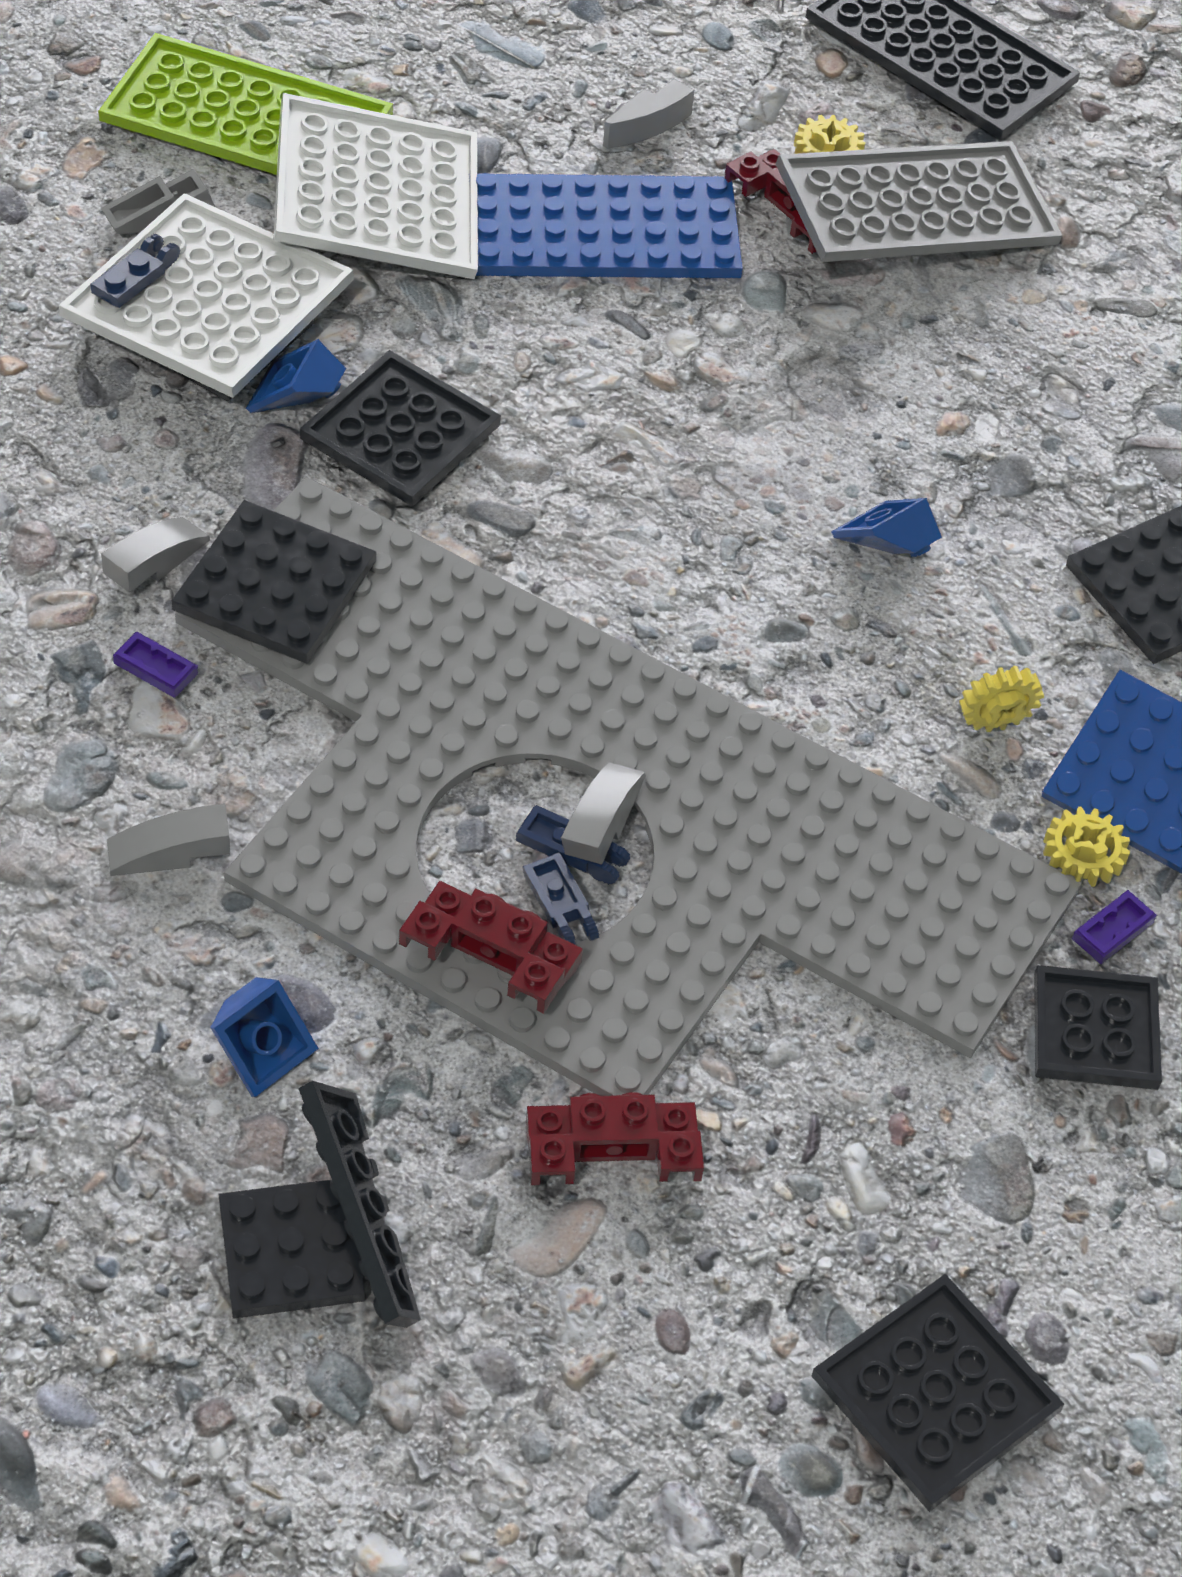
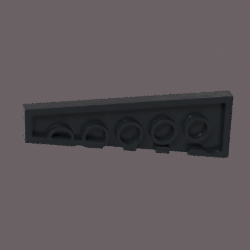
(339, 1142)

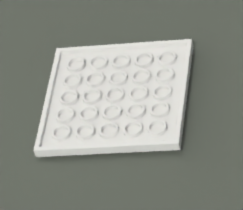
(377, 186)
(222, 303)

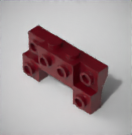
(762, 172)
(496, 935)
(613, 1130)

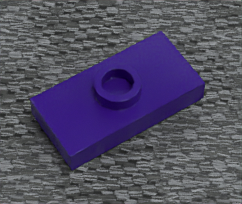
(155, 664)
(1114, 927)

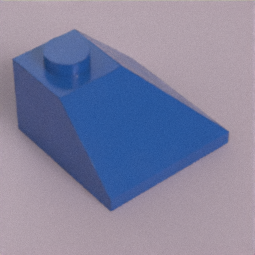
(298, 378)
(893, 527)
(262, 1033)

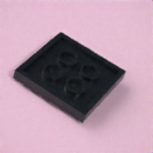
(1097, 1027)
(288, 1250)

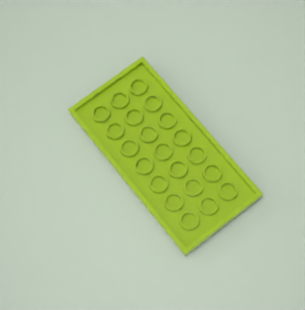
(214, 101)

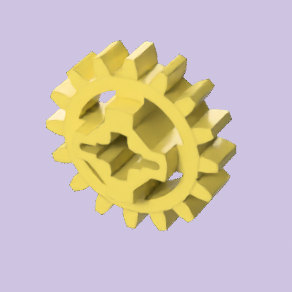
(827, 136)
(1001, 698)
(1086, 846)

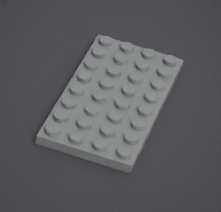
(917, 200)

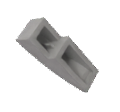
(649, 114)
(144, 204)
(152, 552)
(602, 812)
(170, 841)

